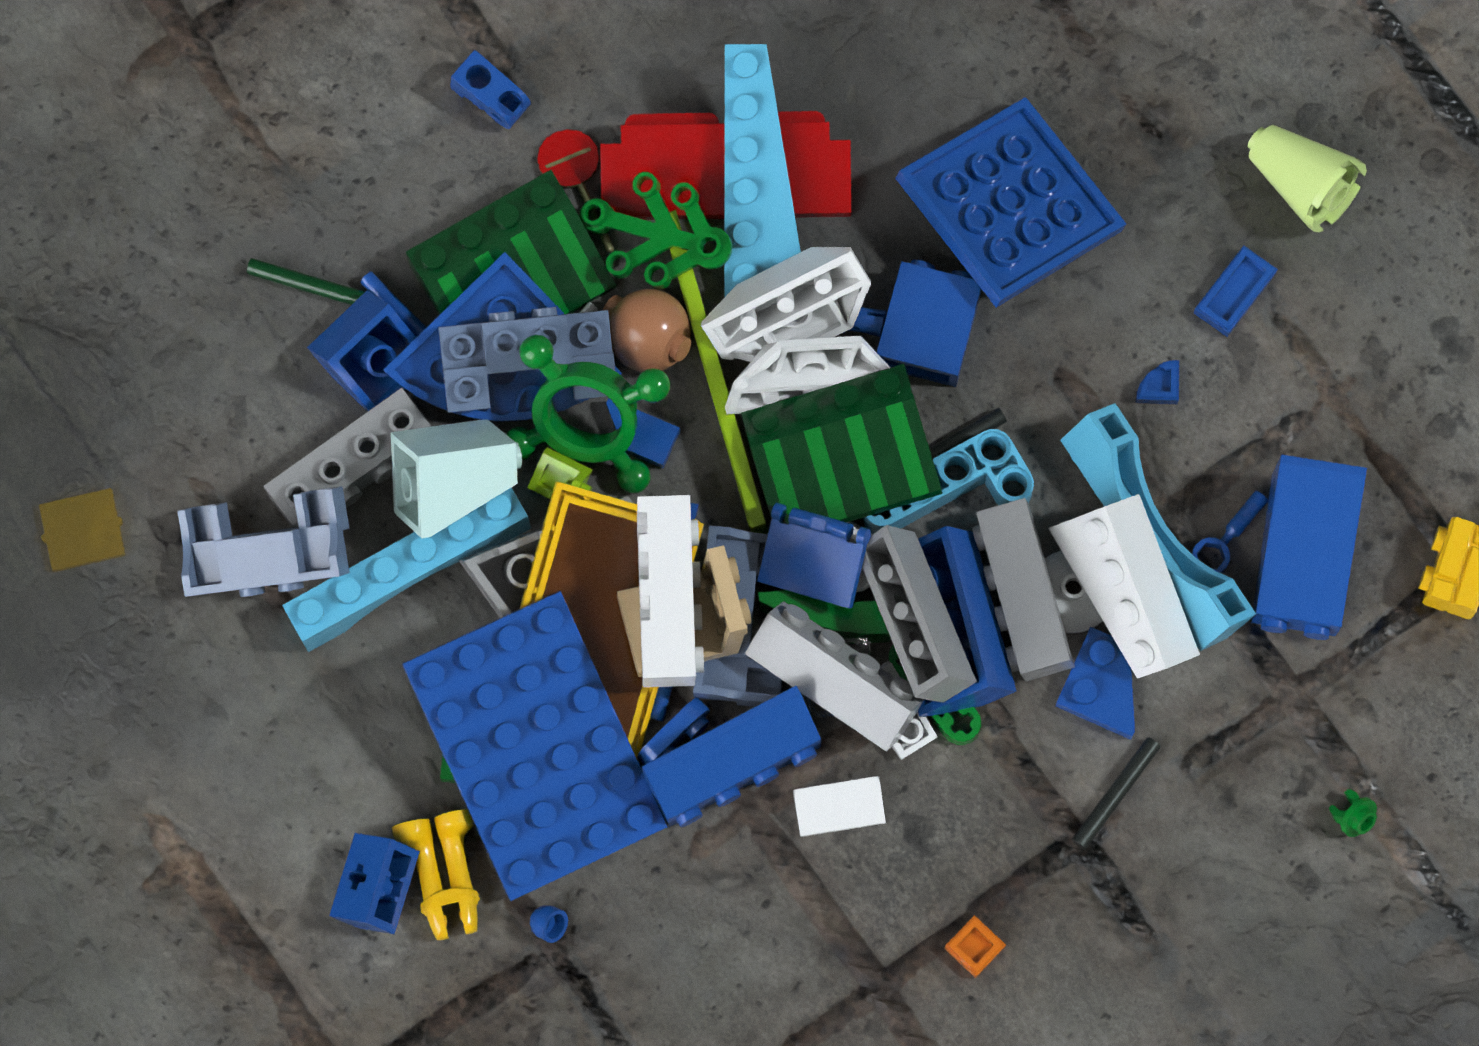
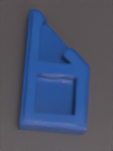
(652, 438)

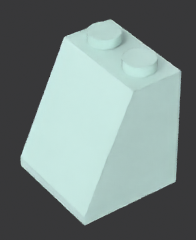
(449, 472)

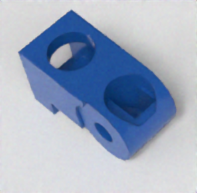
(489, 90)

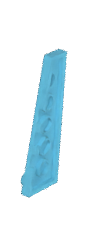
(756, 173)

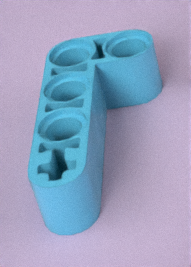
(979, 471)

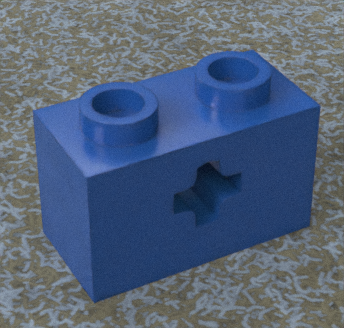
(374, 883)

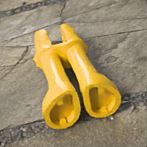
(451, 832)

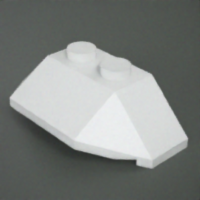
(798, 298)
(800, 367)

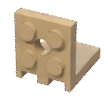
(723, 613)

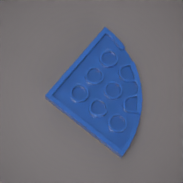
(511, 394)

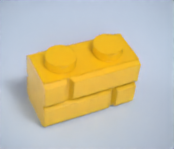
(1455, 576)

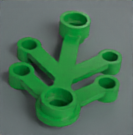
(661, 235)

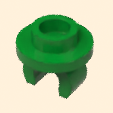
(1358, 817)

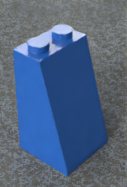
(1308, 546)

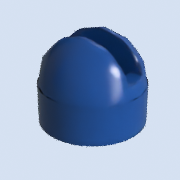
(548, 923)

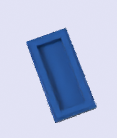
(1235, 291)

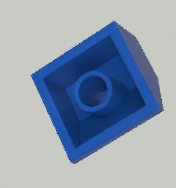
(361, 346)

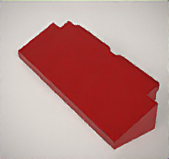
(693, 152)

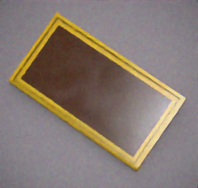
(589, 555)

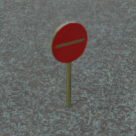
(573, 162)

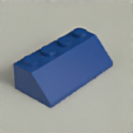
(965, 592)
(733, 757)

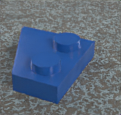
(1100, 685)

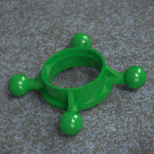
(576, 444)

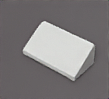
(839, 806)

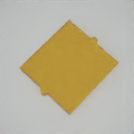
(82, 530)

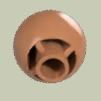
(648, 329)

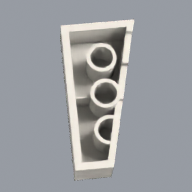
(1128, 584)
(666, 591)

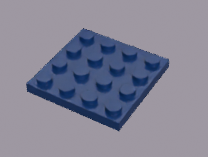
(1010, 201)

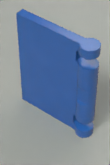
(813, 556)

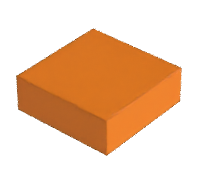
(975, 946)

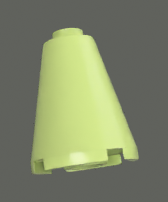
(1306, 174)

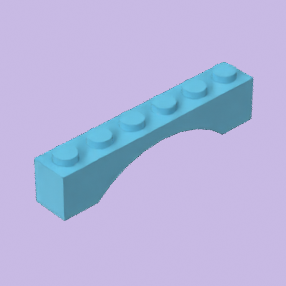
(1110, 461)
(346, 599)

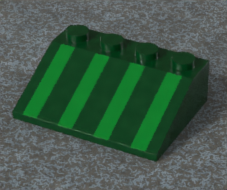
(535, 229)
(844, 448)

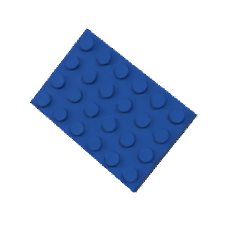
(534, 745)

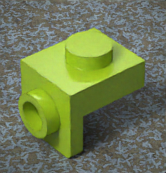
(558, 468)

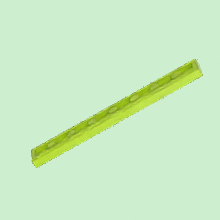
(720, 395)

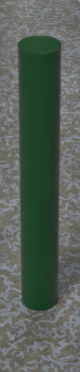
(303, 281)

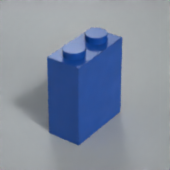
(929, 321)

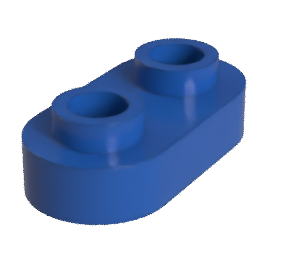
(686, 723)

